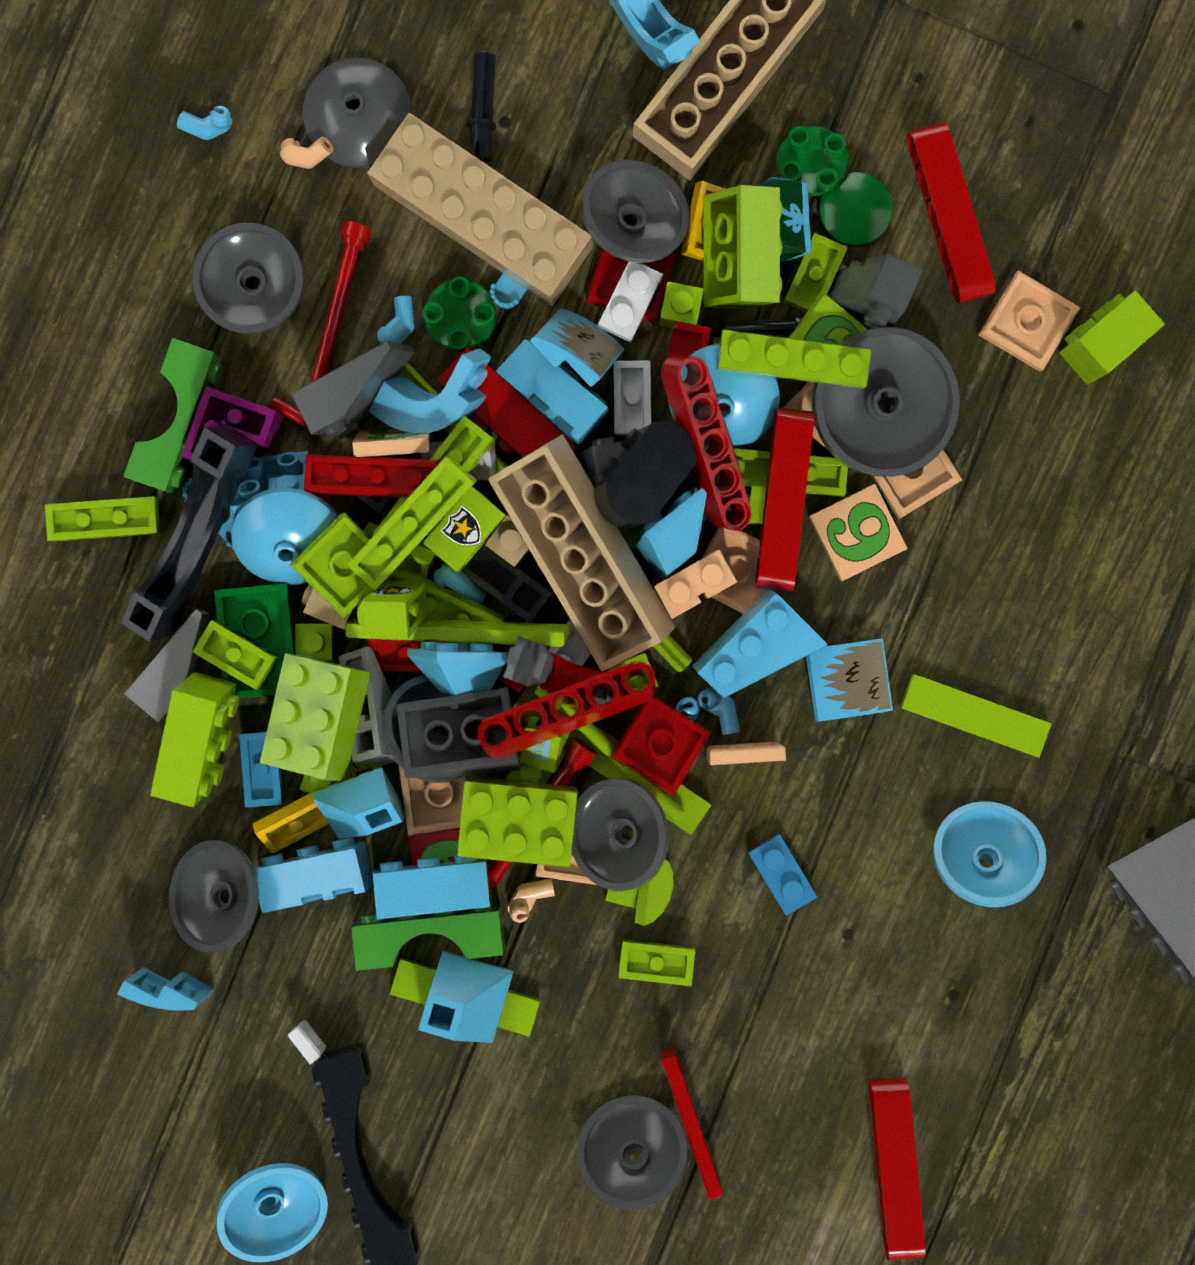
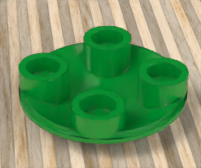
(813, 157)
(856, 210)
(460, 314)

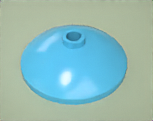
(750, 399)
(277, 522)
(991, 834)
(275, 1226)

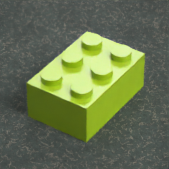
(742, 247)
(315, 717)
(194, 739)
(517, 821)

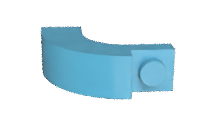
(656, 31)
(417, 411)

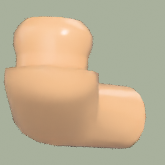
(304, 157)
(525, 897)

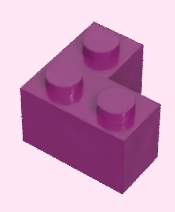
(246, 417)

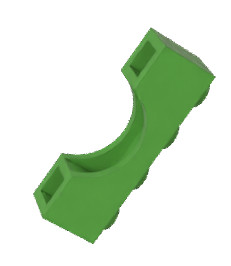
(159, 460)
(474, 930)

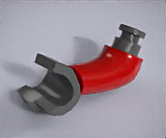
(536, 666)

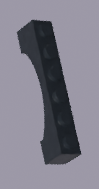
(217, 474)
(491, 573)
(386, 1234)

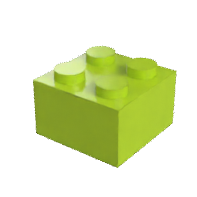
(1117, 332)

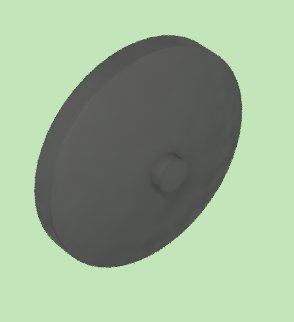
(902, 412)

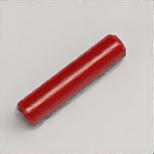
(288, 411)

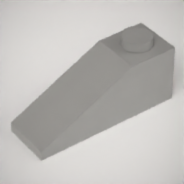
(169, 668)
(369, 740)

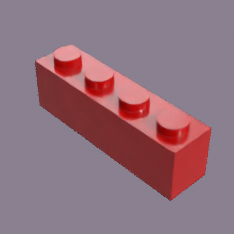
(509, 415)

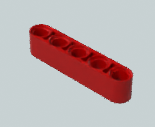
(950, 212)
(710, 423)
(784, 499)
(580, 695)
(897, 1168)

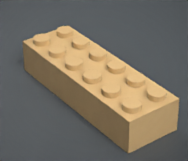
(721, 79)
(480, 209)
(582, 554)

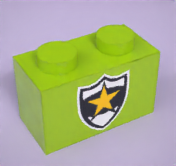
(464, 529)
(393, 609)

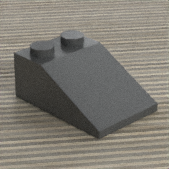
(344, 396)
(442, 735)

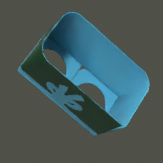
(794, 219)

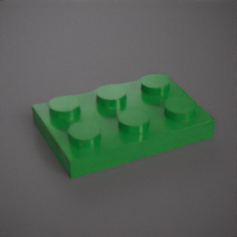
(262, 618)

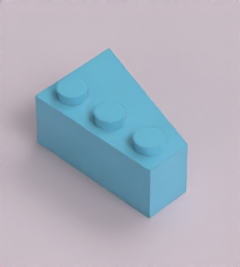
(554, 393)
(757, 645)
(313, 874)
(430, 887)

